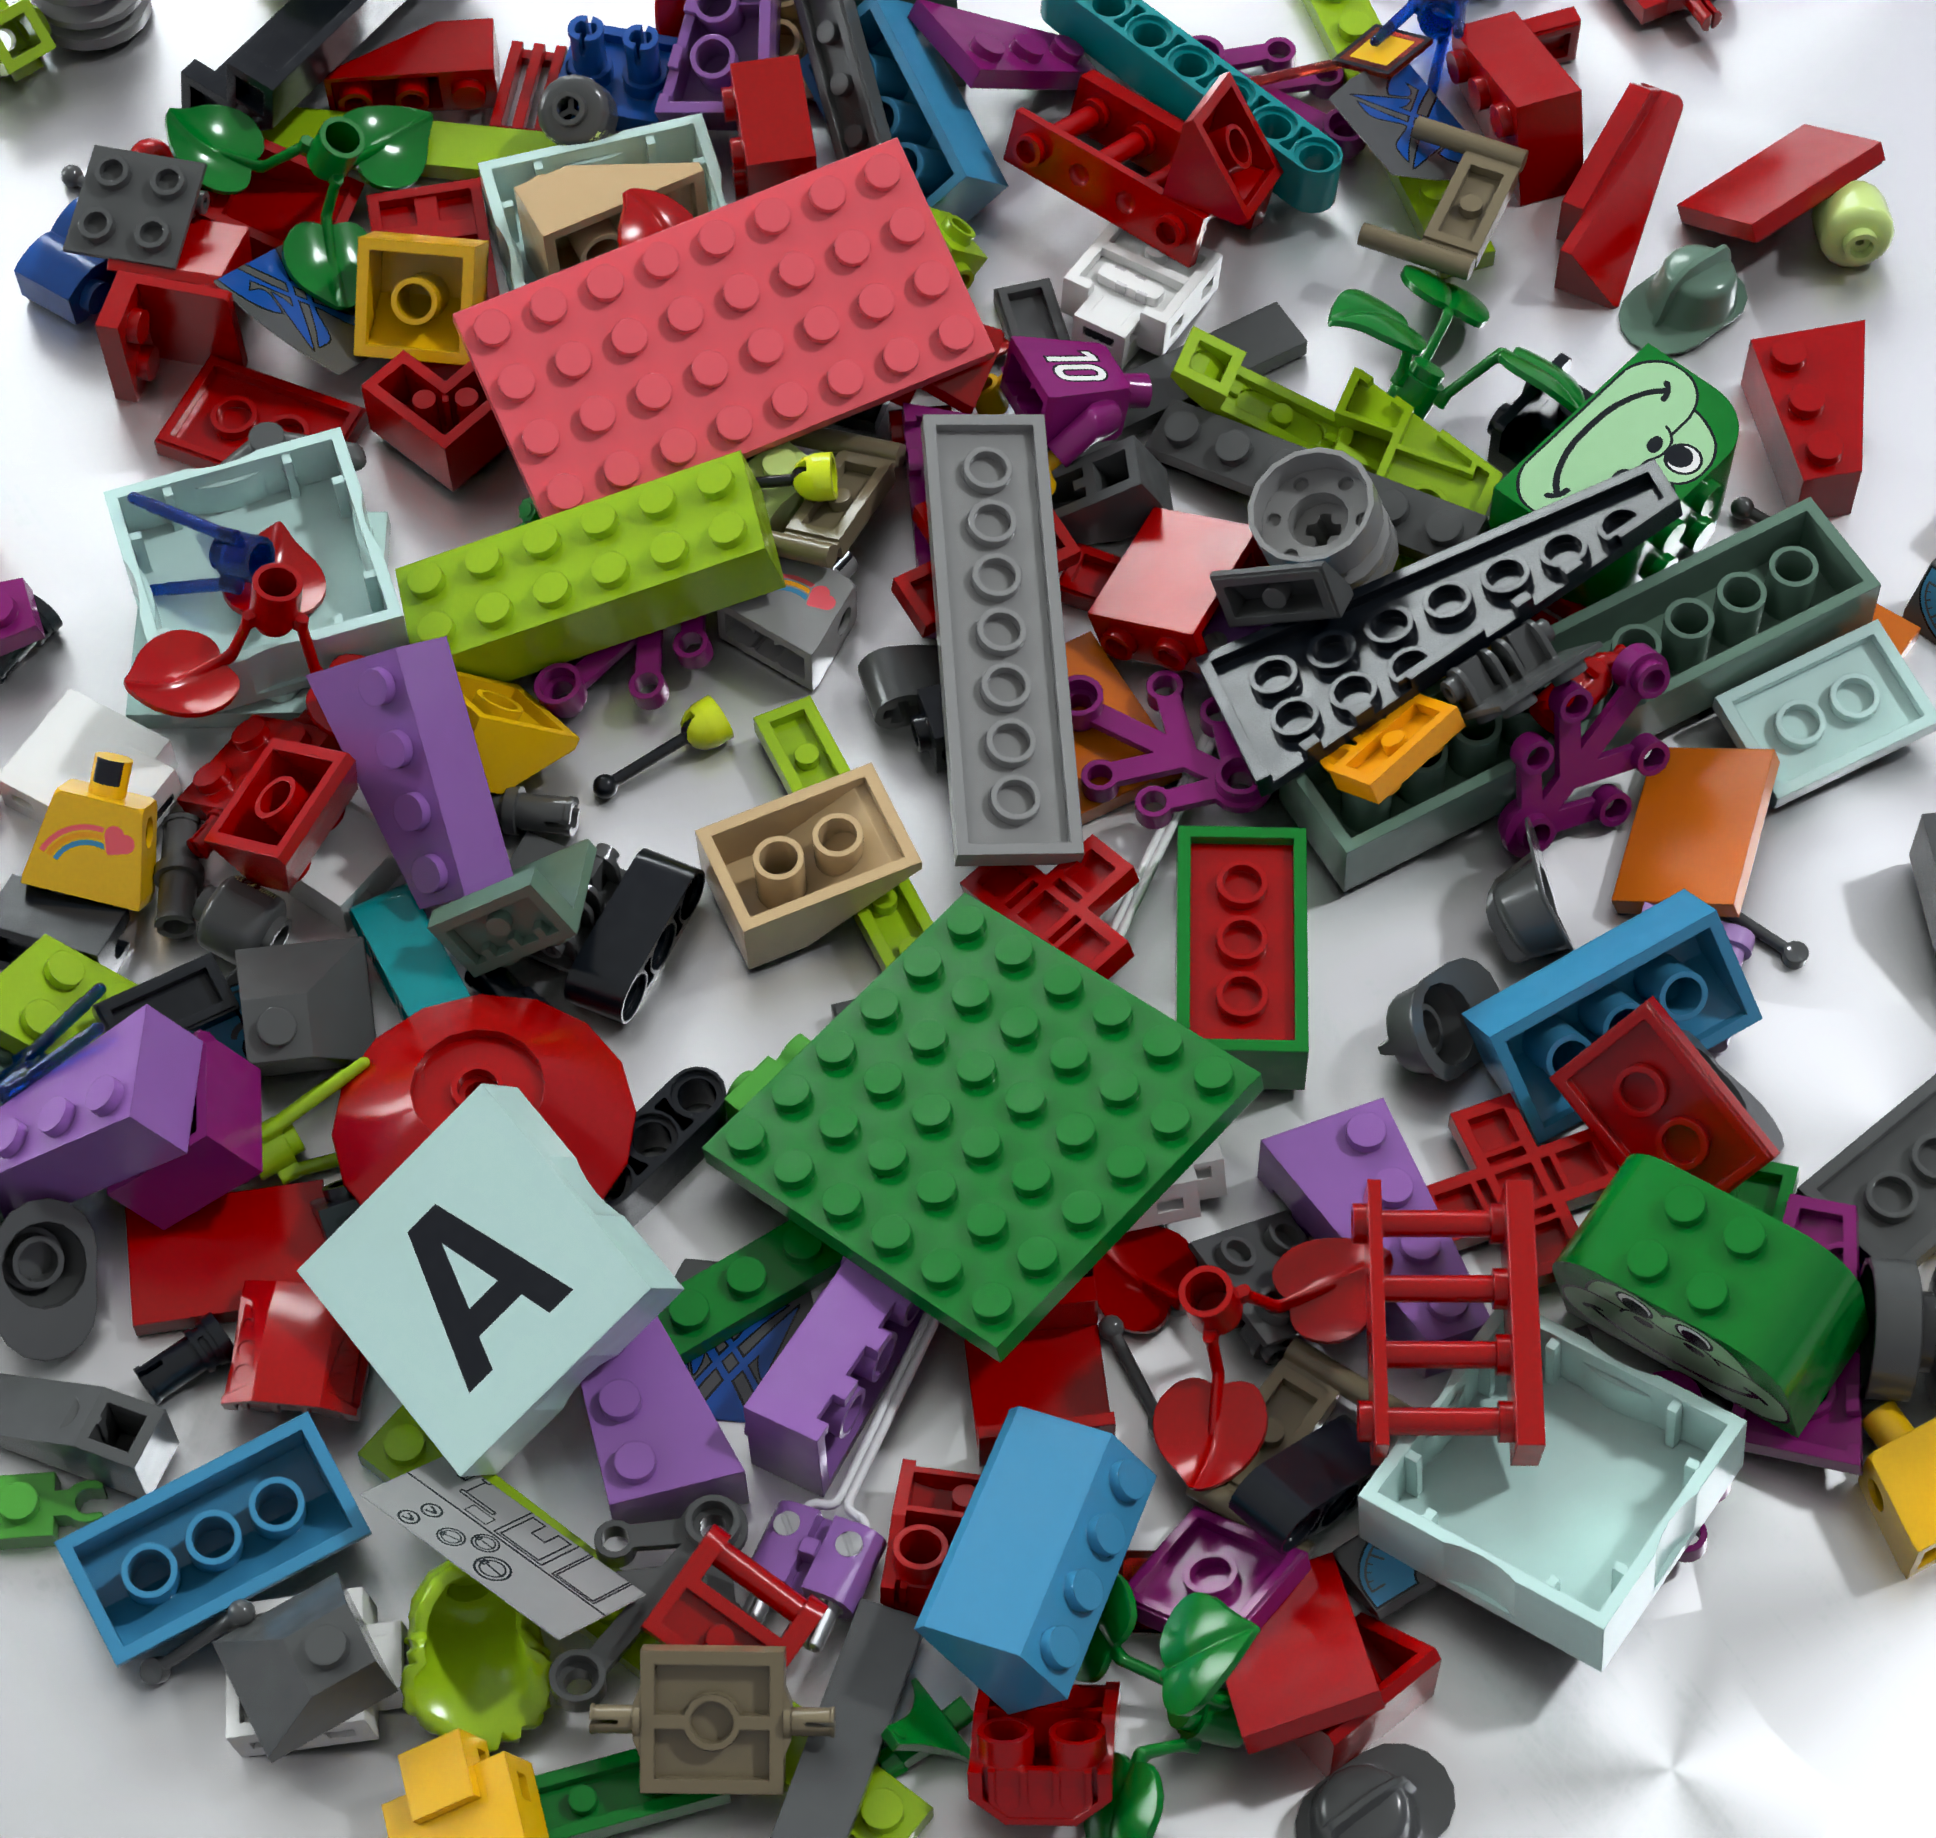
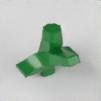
(925, 1732)

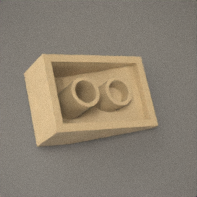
(579, 207)
(805, 862)

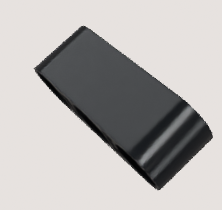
(634, 936)
(669, 1125)
(1305, 1485)

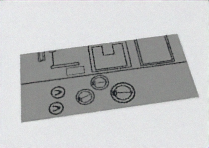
(504, 1547)

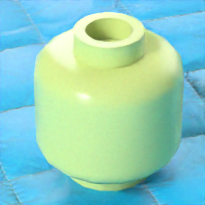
(1855, 221)

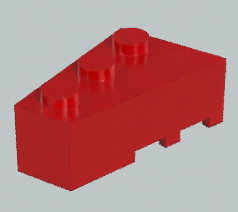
(1521, 100)
(1810, 411)

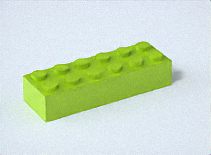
(597, 572)

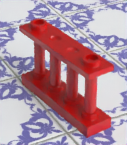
(1097, 179)
(1508, 1288)

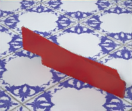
(1614, 194)

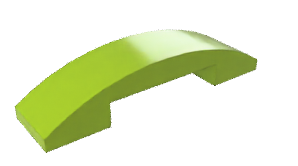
(1214, 378)

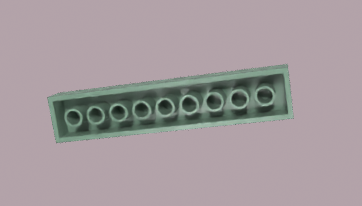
(1710, 616)

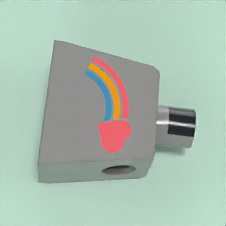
(797, 625)

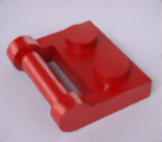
(699, 1615)

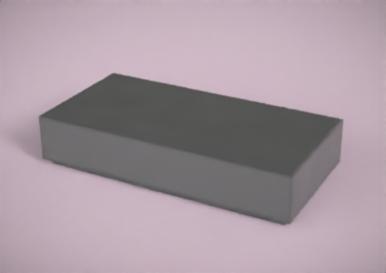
(1030, 310)

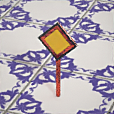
(1361, 56)

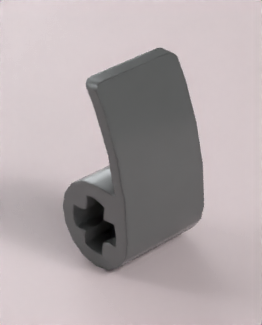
(892, 681)

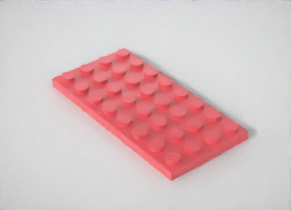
(725, 332)

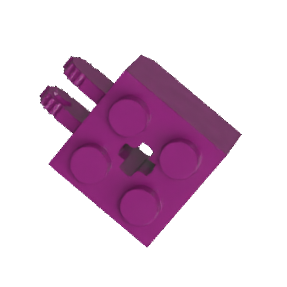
(221, 1147)

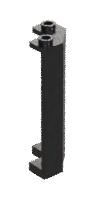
(285, 58)

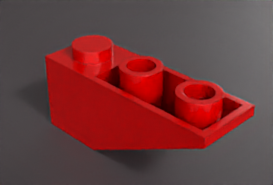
(427, 70)

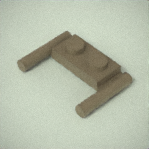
(1467, 208)
(865, 475)
(1298, 1402)

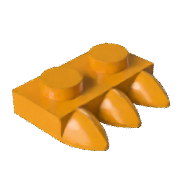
(1393, 748)

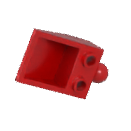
(273, 199)

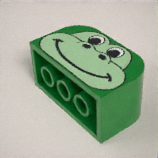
(1637, 416)
(1714, 1291)

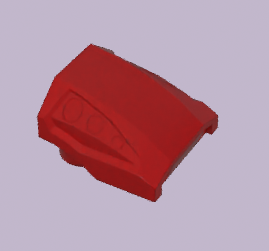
(293, 1355)
(921, 1531)
(1045, 1761)

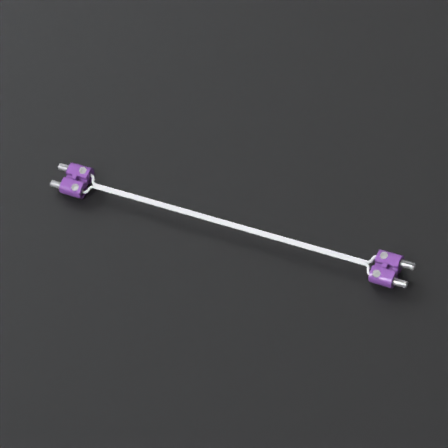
(841, 1555)

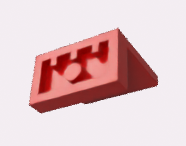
(166, 320)

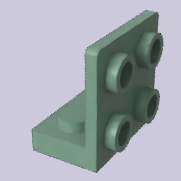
(519, 914)

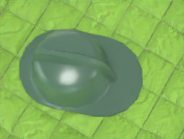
(1684, 300)

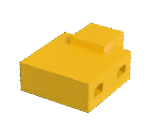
(464, 1792)

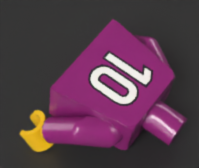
(1074, 388)

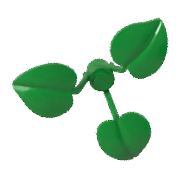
(380, 140)
(1421, 380)
(1199, 1653)

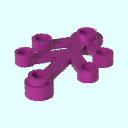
(1331, 124)
(575, 680)
(1165, 753)
(1580, 761)

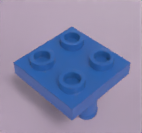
(624, 63)

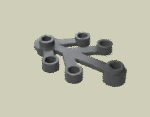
(653, 1581)

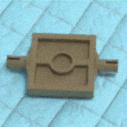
(712, 1719)

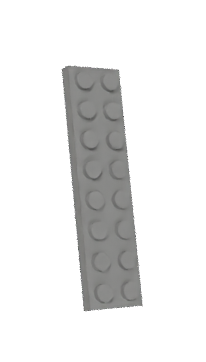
(1000, 641)

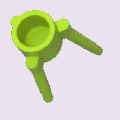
(282, 1141)

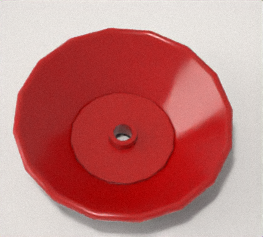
(448, 1050)

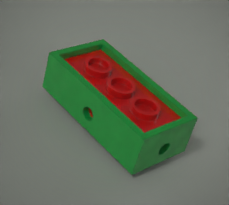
(1245, 945)

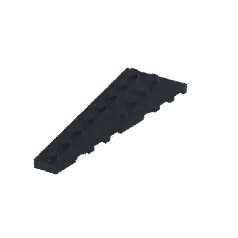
(1320, 683)

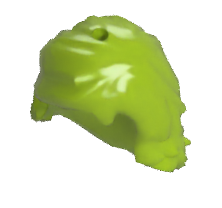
(473, 1661)

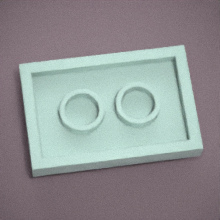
(1829, 710)

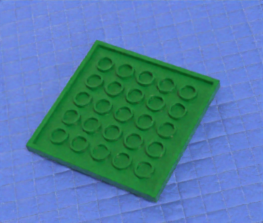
(983, 1124)

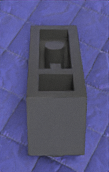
(1110, 492)

